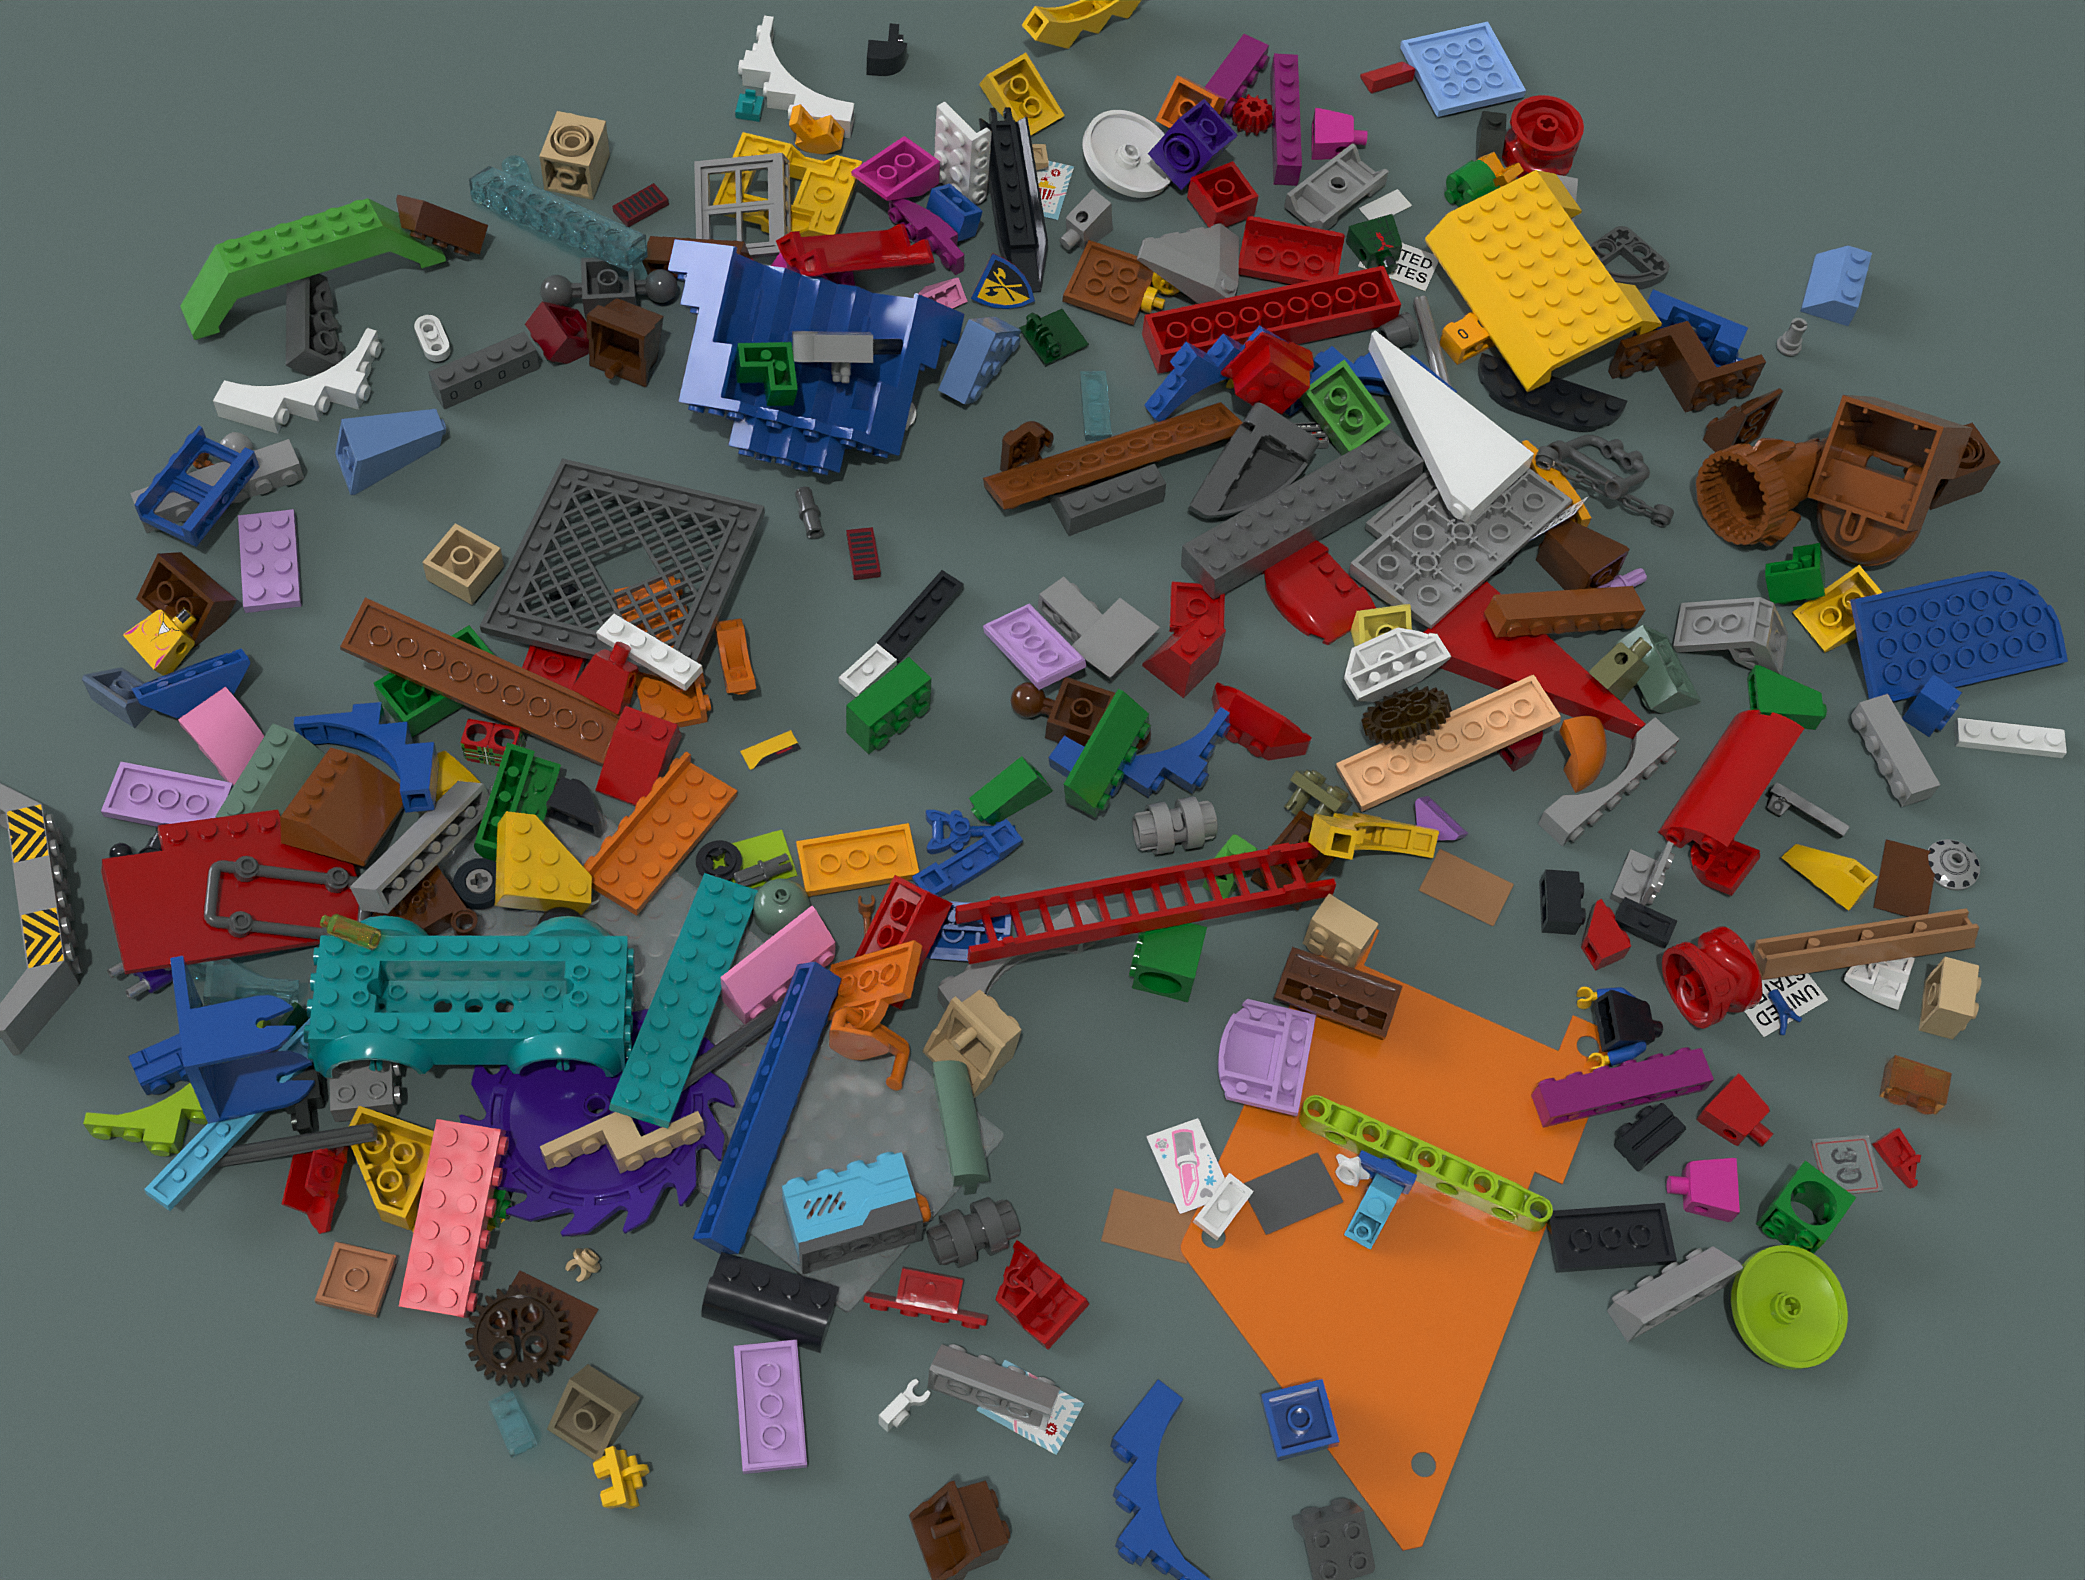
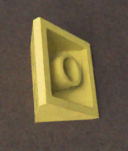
(1375, 622)

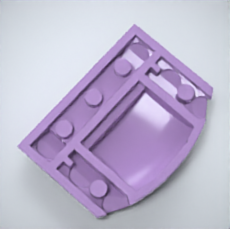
(1265, 1056)

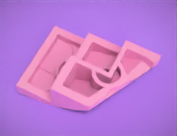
(223, 733)

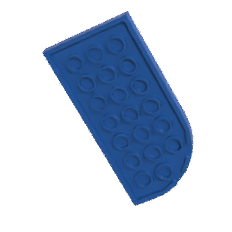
(1954, 629)

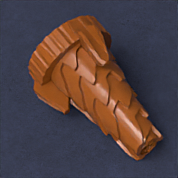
(1752, 488)

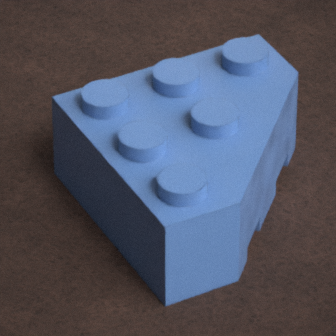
(978, 357)

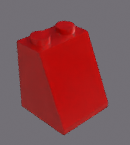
(1187, 655)

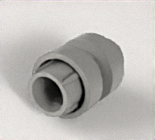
(1162, 827)

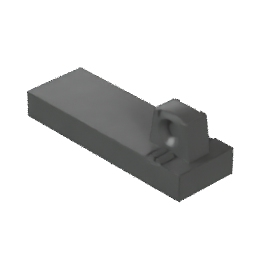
(1783, 798)

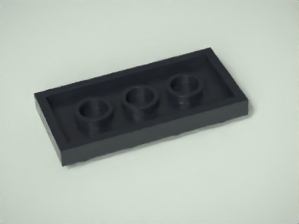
(1611, 1237)

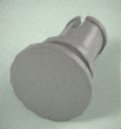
(1791, 341)

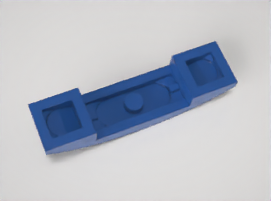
(970, 862)

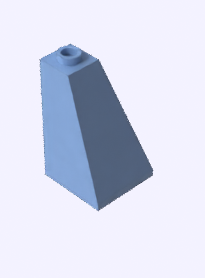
(383, 444)

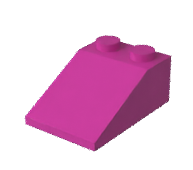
(899, 171)

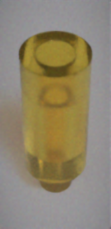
(351, 931)

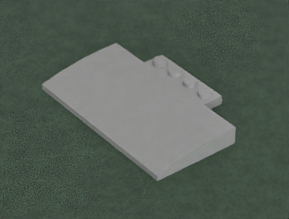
(1439, 560)

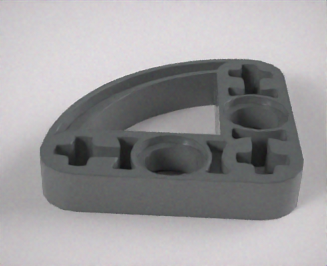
(1652, 266)

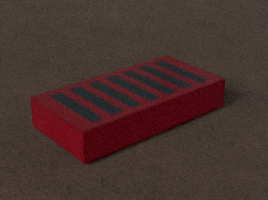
(640, 205)
(863, 553)

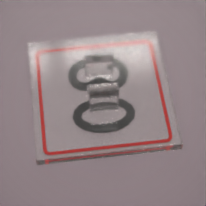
(1848, 1163)

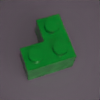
(768, 364)
(1797, 577)

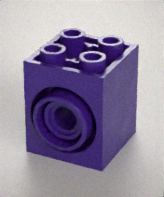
(1192, 144)

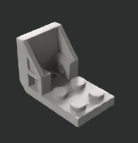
(1744, 626)

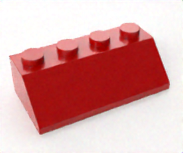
(905, 916)

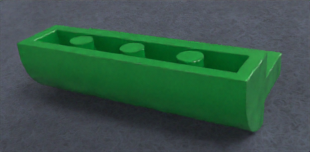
(519, 787)

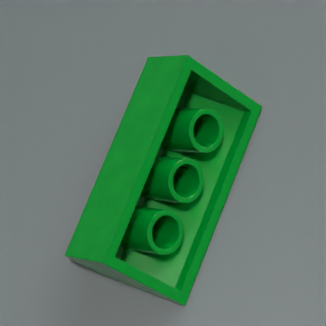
(1106, 754)

